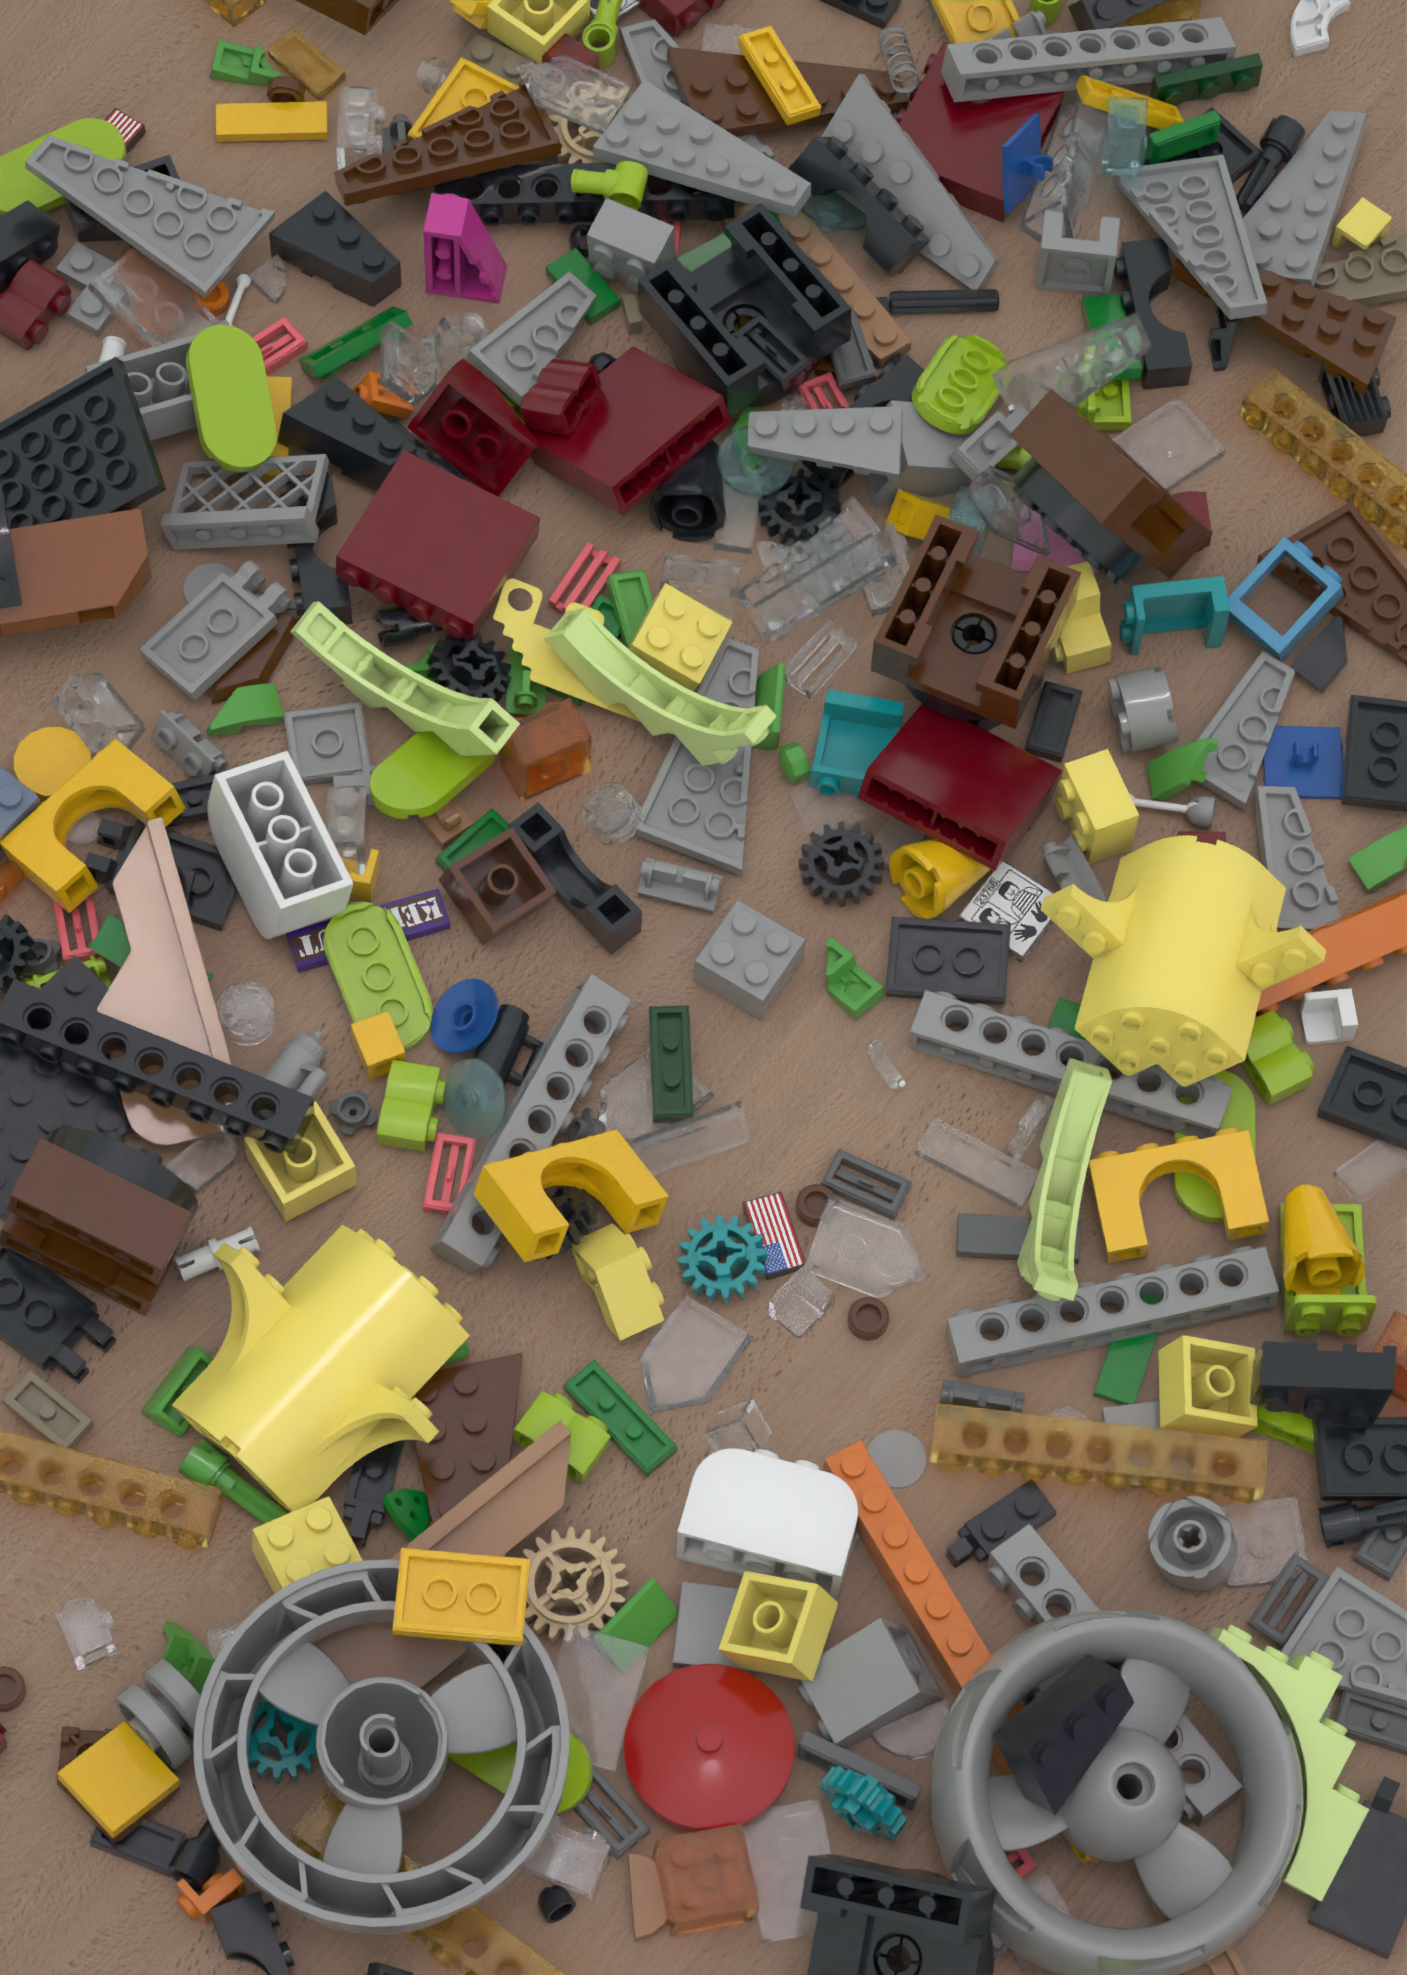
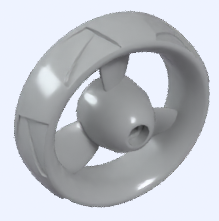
(478, 1711)
(1183, 1872)

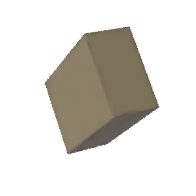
(631, 314)

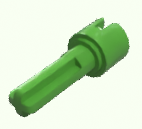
(212, 1467)

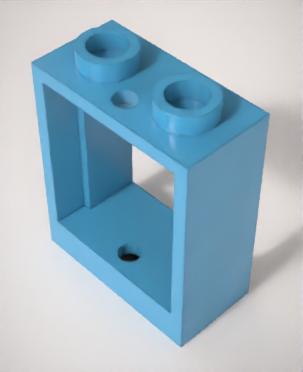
(1262, 632)

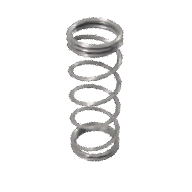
(895, 52)

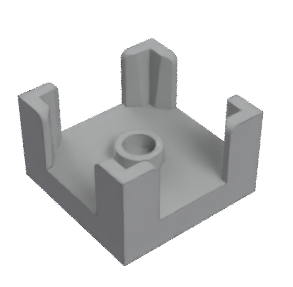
(1076, 263)

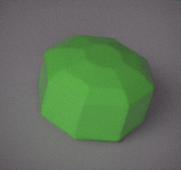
(794, 762)

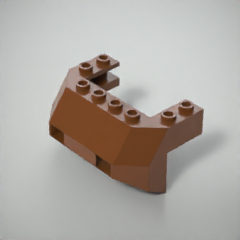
(77, 571)

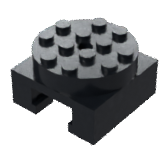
(755, 276)
(878, 1909)

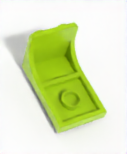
(1343, 1313)

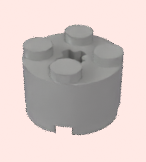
(1143, 709)
(1201, 1565)

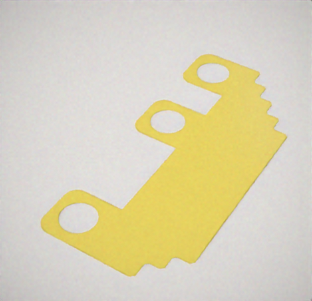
(538, 655)

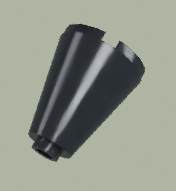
(691, 498)

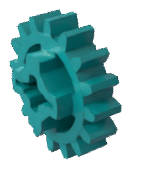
(707, 1259)
(266, 1742)
(863, 1803)

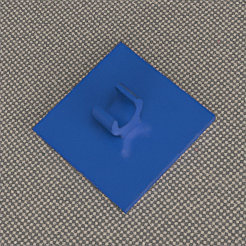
(1023, 162)
(1305, 760)

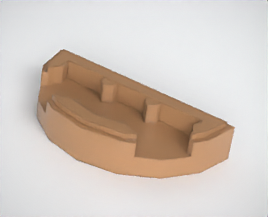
(646, 1897)

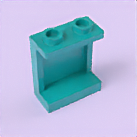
(1176, 608)
(851, 738)

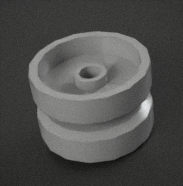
(164, 1713)

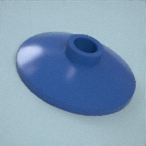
(464, 1016)

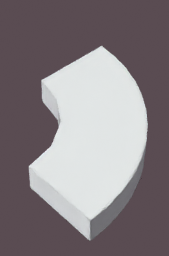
(1310, 24)

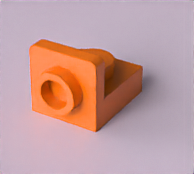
(380, 398)
(216, 1892)

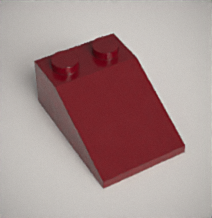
(474, 428)

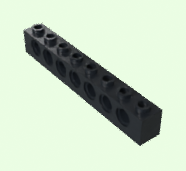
(535, 181)
(67, 1019)

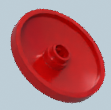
(709, 1748)

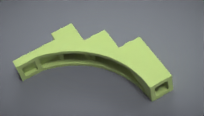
(662, 705)
(463, 722)
(1055, 1201)
(1301, 1697)

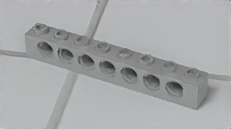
(1057, 60)
(590, 1000)
(1045, 1071)
(1097, 1328)
(1029, 1553)

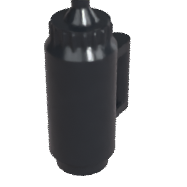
(505, 1042)

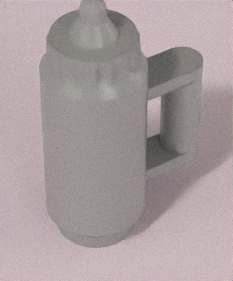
(298, 1067)

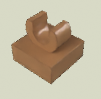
(447, 823)

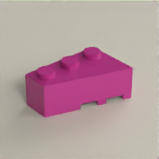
(460, 252)

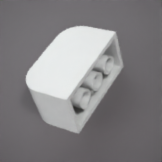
(276, 846)
(768, 1518)

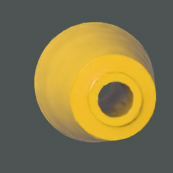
(932, 876)
(1317, 1247)

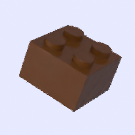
(497, 885)

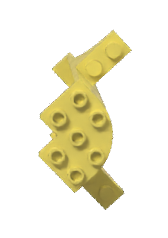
(1180, 956)
(321, 1364)

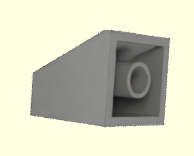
(925, 461)
(870, 1683)

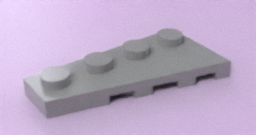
(532, 337)
(842, 437)
(1245, 729)
(1292, 859)

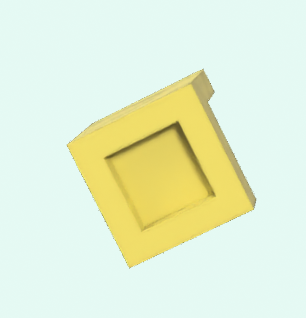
(1362, 225)

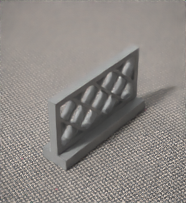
(243, 524)

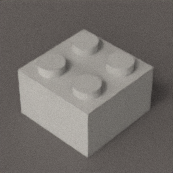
(628, 243)
(749, 960)

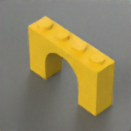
(108, 781)
(1221, 1160)
(599, 1164)

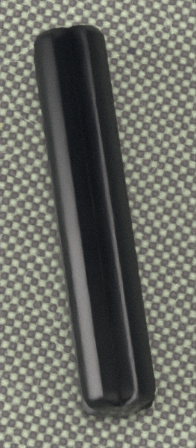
(944, 301)

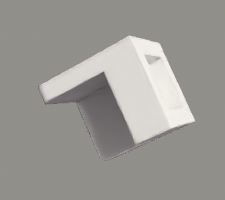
(1328, 1016)

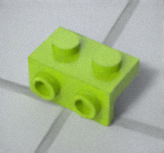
(1108, 406)

